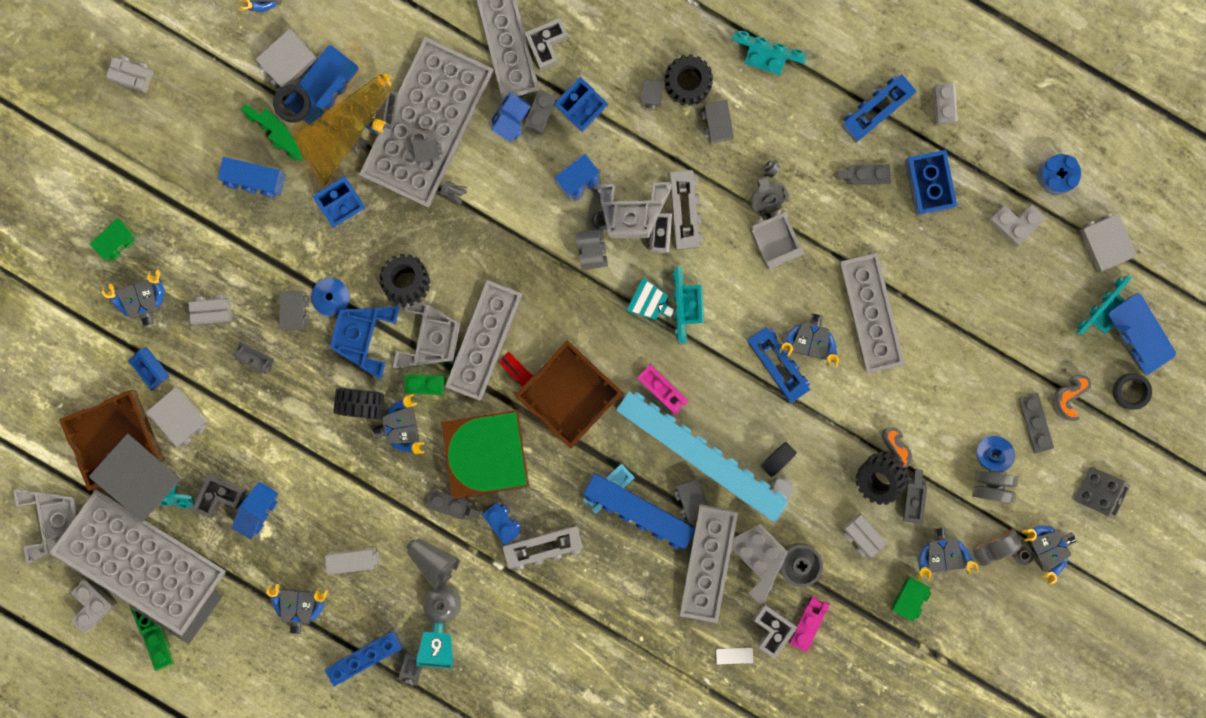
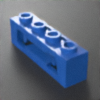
(901, 86)
(790, 366)
(364, 658)

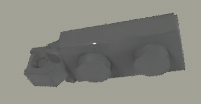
(866, 174)
(915, 498)
(457, 508)

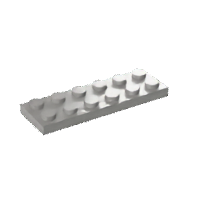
(508, 47)
(872, 313)
(484, 340)
(708, 563)

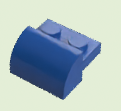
(581, 104)
(339, 201)

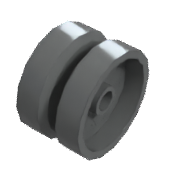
(995, 486)
(811, 568)

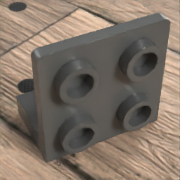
(1102, 492)

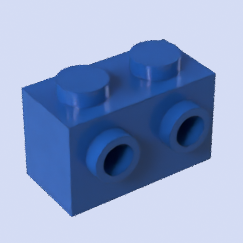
(501, 523)

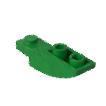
(280, 134)
(155, 640)

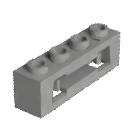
(687, 241)
(512, 555)

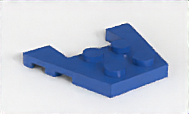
(354, 335)

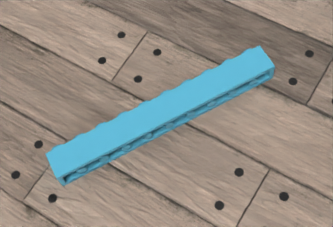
(701, 456)

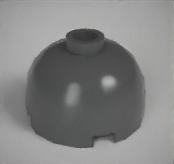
(442, 604)

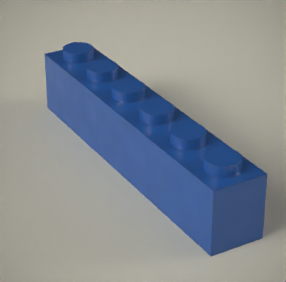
(639, 511)

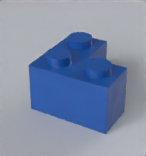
(508, 117)
(254, 510)

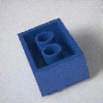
(251, 177)
(577, 178)
(931, 182)

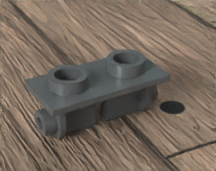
(260, 361)

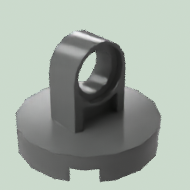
(768, 196)

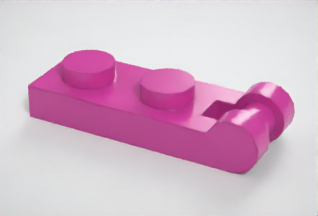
(662, 388)
(809, 624)

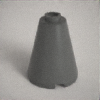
(432, 562)

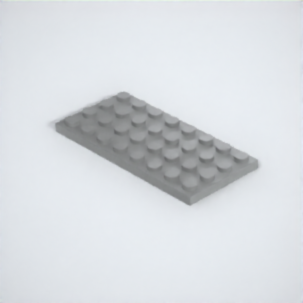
(431, 104)
(138, 563)

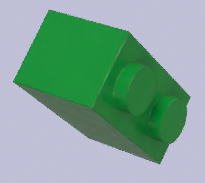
(113, 240)
(424, 384)
(910, 598)

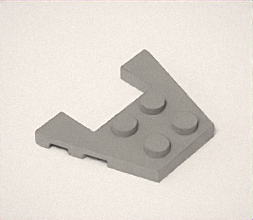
(632, 218)
(435, 341)
(54, 515)
(762, 555)

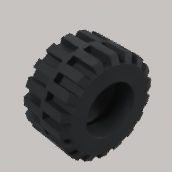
(693, 64)
(394, 270)
(358, 403)
(873, 487)

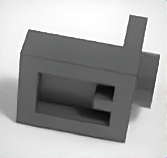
(410, 672)

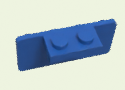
(323, 83)
(1142, 333)

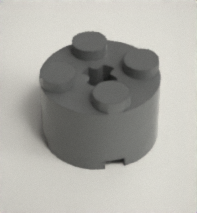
(591, 249)

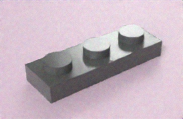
(1036, 423)

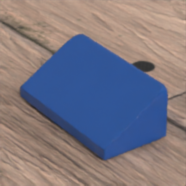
(148, 368)

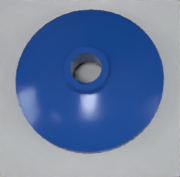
(338, 302)
(996, 446)

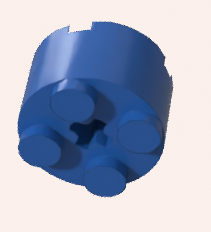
(1070, 174)

